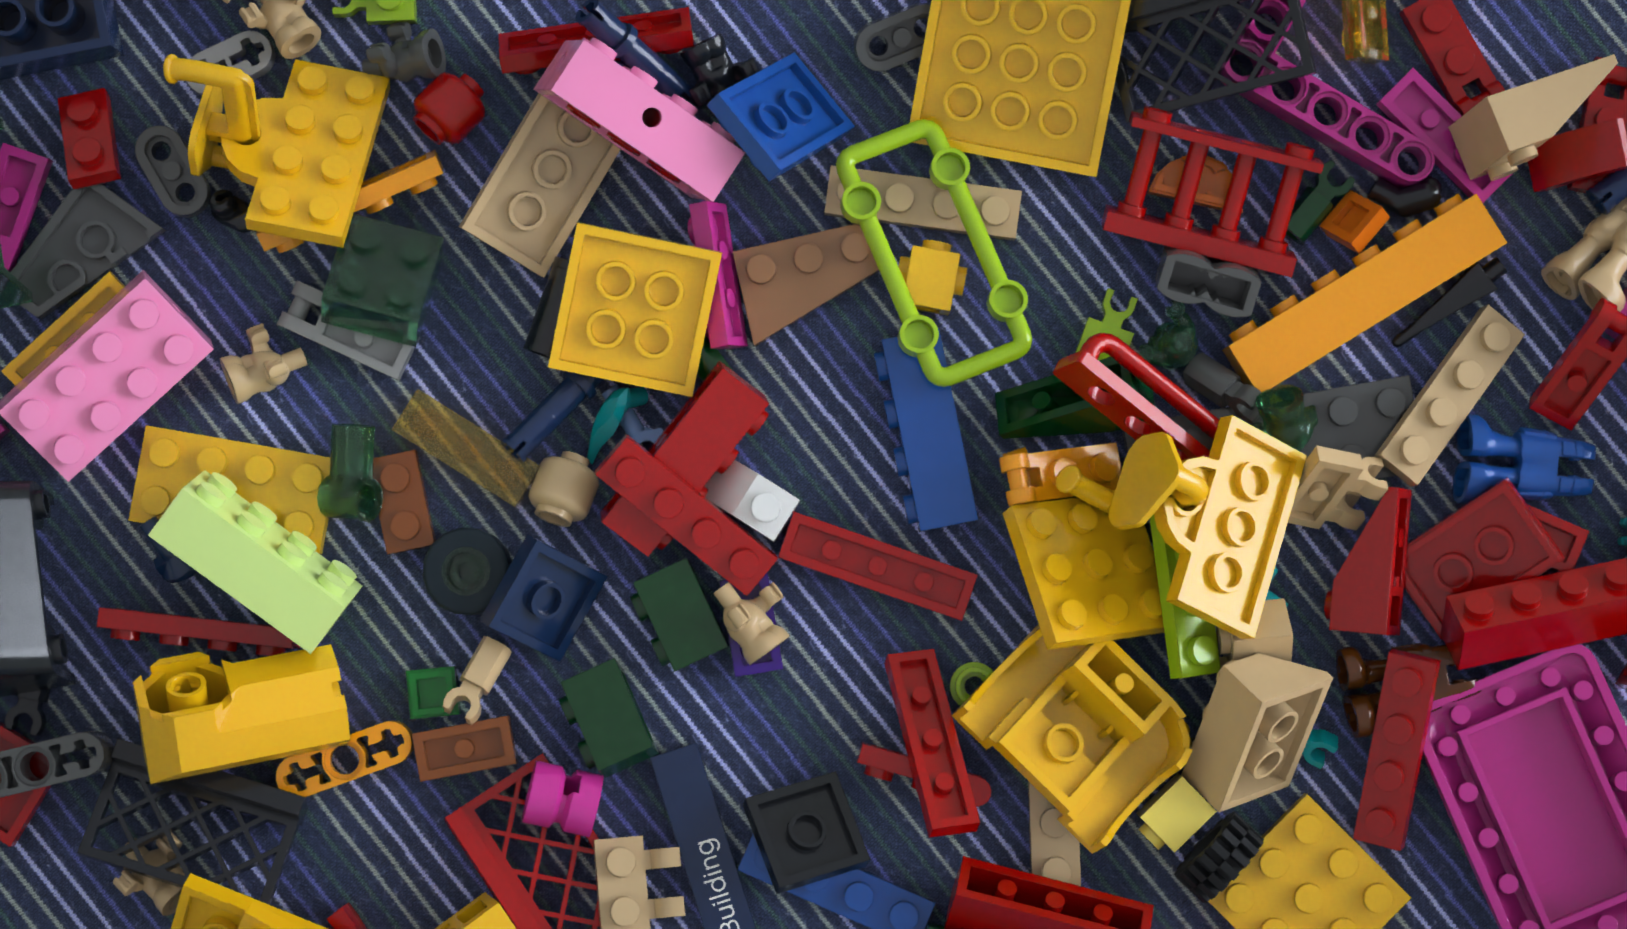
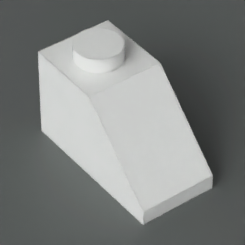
(752, 499)

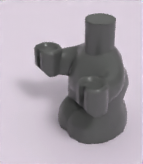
(407, 57)

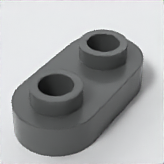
(899, 35)
(172, 173)

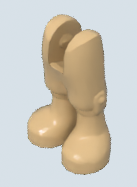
(1570, 273)

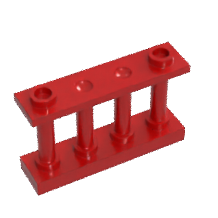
(1224, 239)

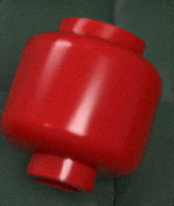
(449, 108)

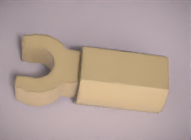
(478, 677)

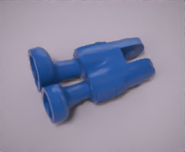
(1534, 462)

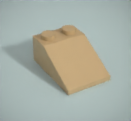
(1515, 122)

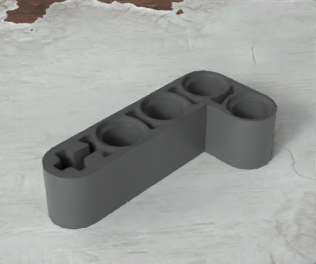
(15, 762)

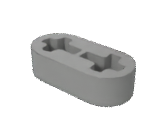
(234, 48)

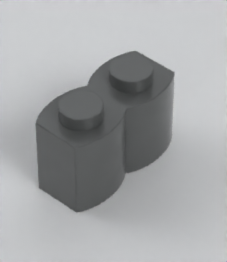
(1198, 279)

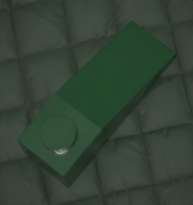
(1054, 409)

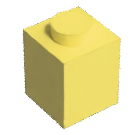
(1174, 814)

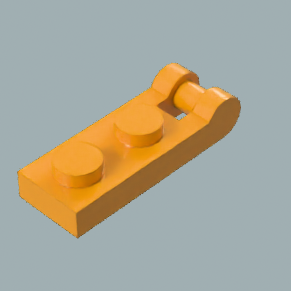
(1096, 462)

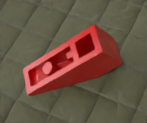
(1371, 580)

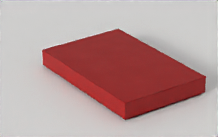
(1475, 548)

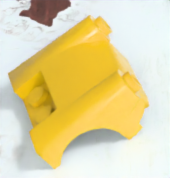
(1080, 730)

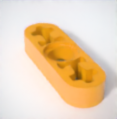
(384, 760)

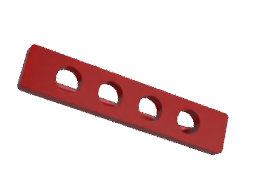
(1123, 404)

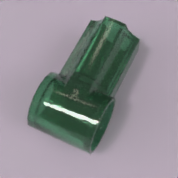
(350, 487)

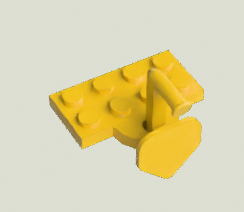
(296, 150)
(1229, 519)

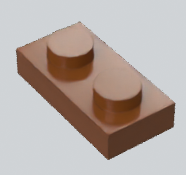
(405, 507)
(464, 748)

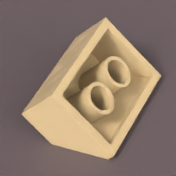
(1254, 729)

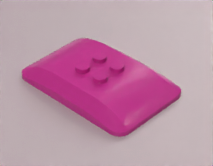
(1538, 790)

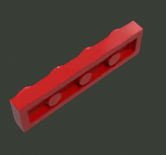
(535, 48)
(686, 515)
(877, 566)
(177, 629)
(932, 743)
(1396, 749)

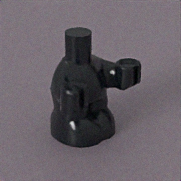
(714, 68)

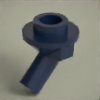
(166, 563)

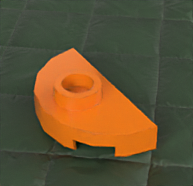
(1212, 185)

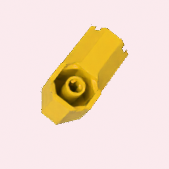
(238, 714)

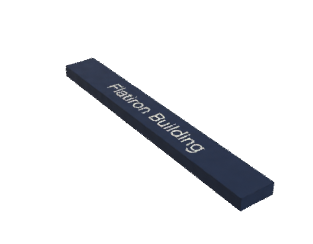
(702, 839)

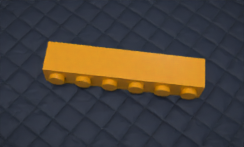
(1364, 295)

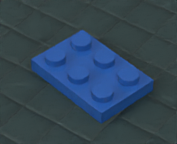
(780, 116)

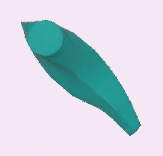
(611, 414)

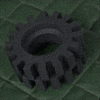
(1219, 857)

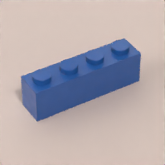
(929, 440)

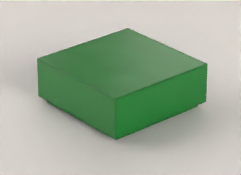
(428, 689)

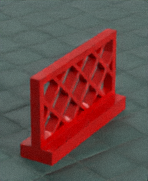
(497, 871)

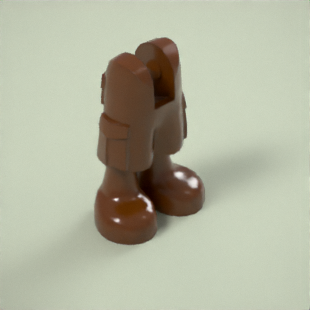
(1356, 672)

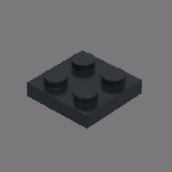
(806, 832)

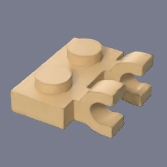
(1332, 486)
(623, 883)

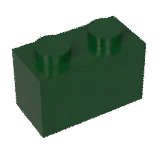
(679, 615)
(607, 718)

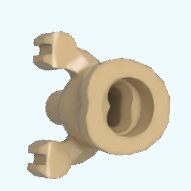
(286, 22)
(261, 369)
(748, 620)
(163, 894)

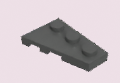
(81, 244)

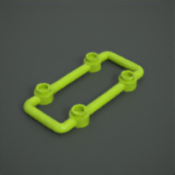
(918, 332)

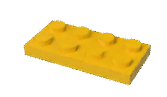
(268, 475)

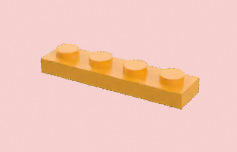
(376, 193)

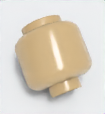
(563, 489)

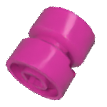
(562, 798)

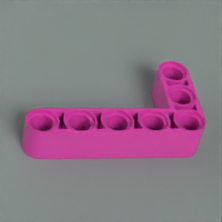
(1349, 113)

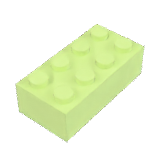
(256, 559)

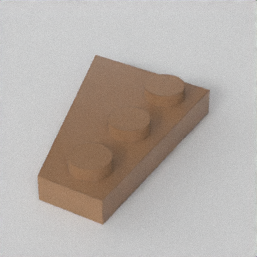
(799, 275)

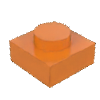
(1354, 221)

